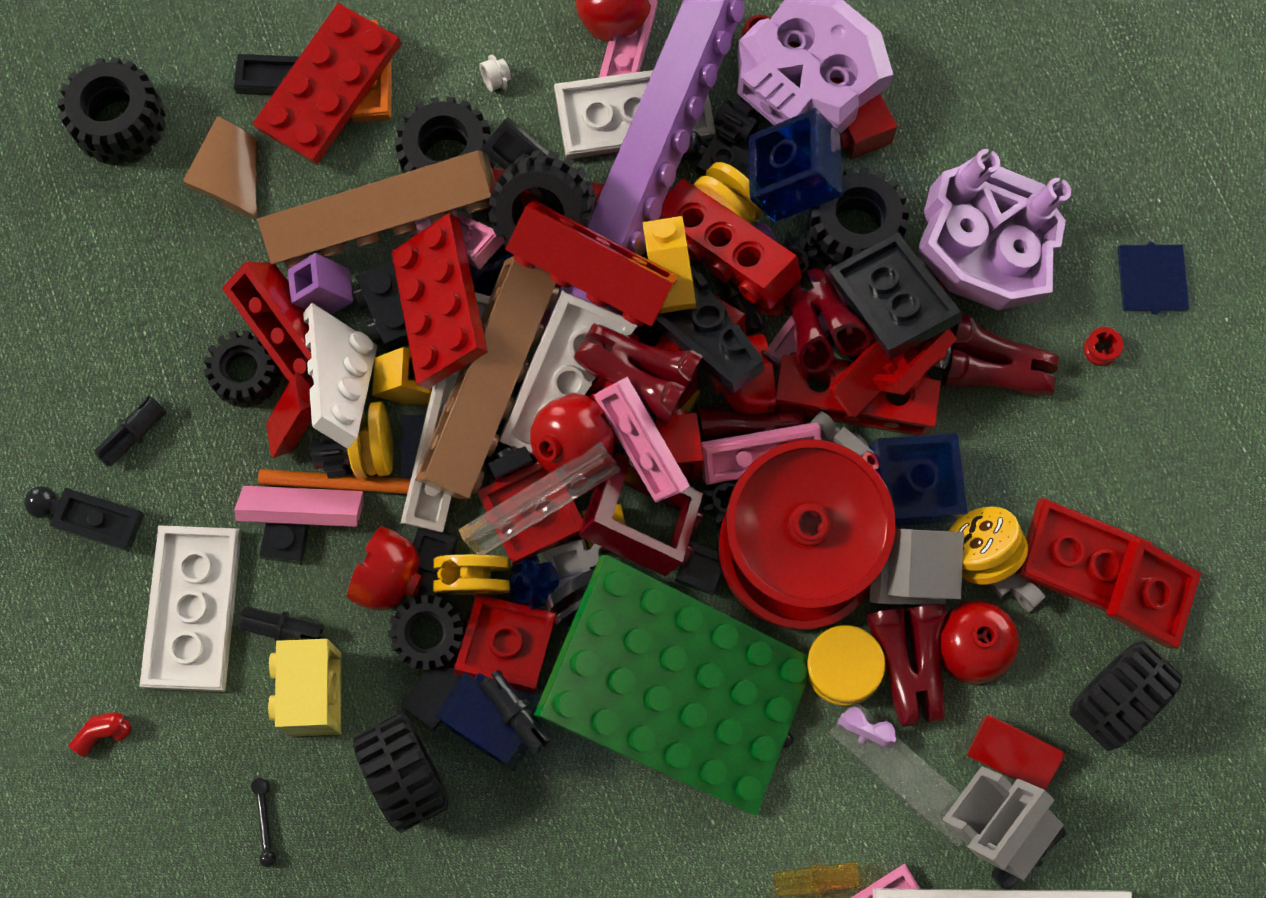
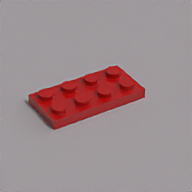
(327, 83)
(438, 301)

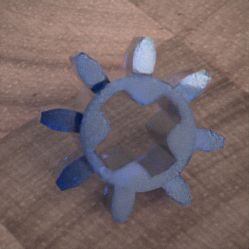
(533, 581)

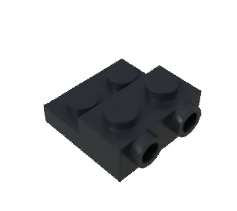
(380, 294)

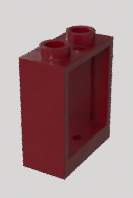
(629, 543)

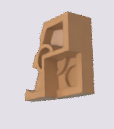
(227, 168)

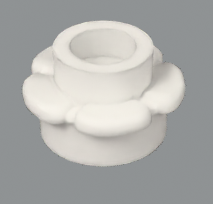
(495, 73)

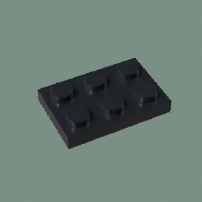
(895, 295)

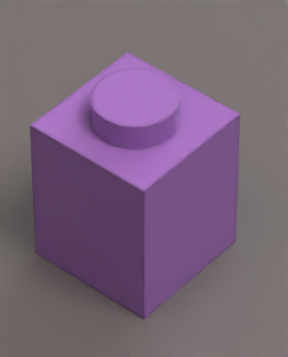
(321, 283)

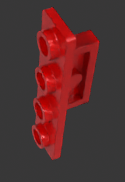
(877, 373)

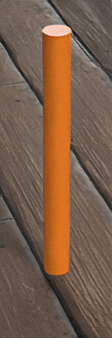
(321, 481)

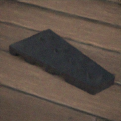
(712, 334)

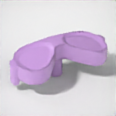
(880, 733)

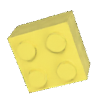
(306, 687)

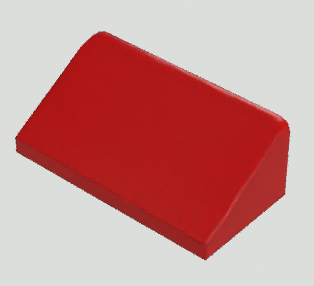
(289, 417)
(1014, 752)

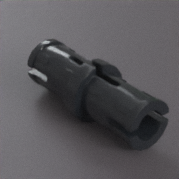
(516, 712)

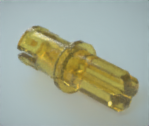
(817, 879)

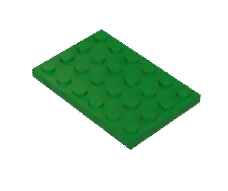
(675, 686)

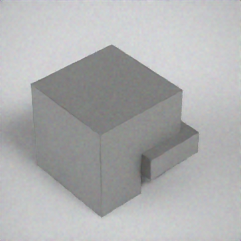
(921, 568)
(1004, 821)

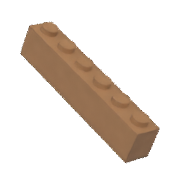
(378, 208)
(485, 385)

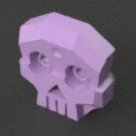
(833, 44)
(998, 213)

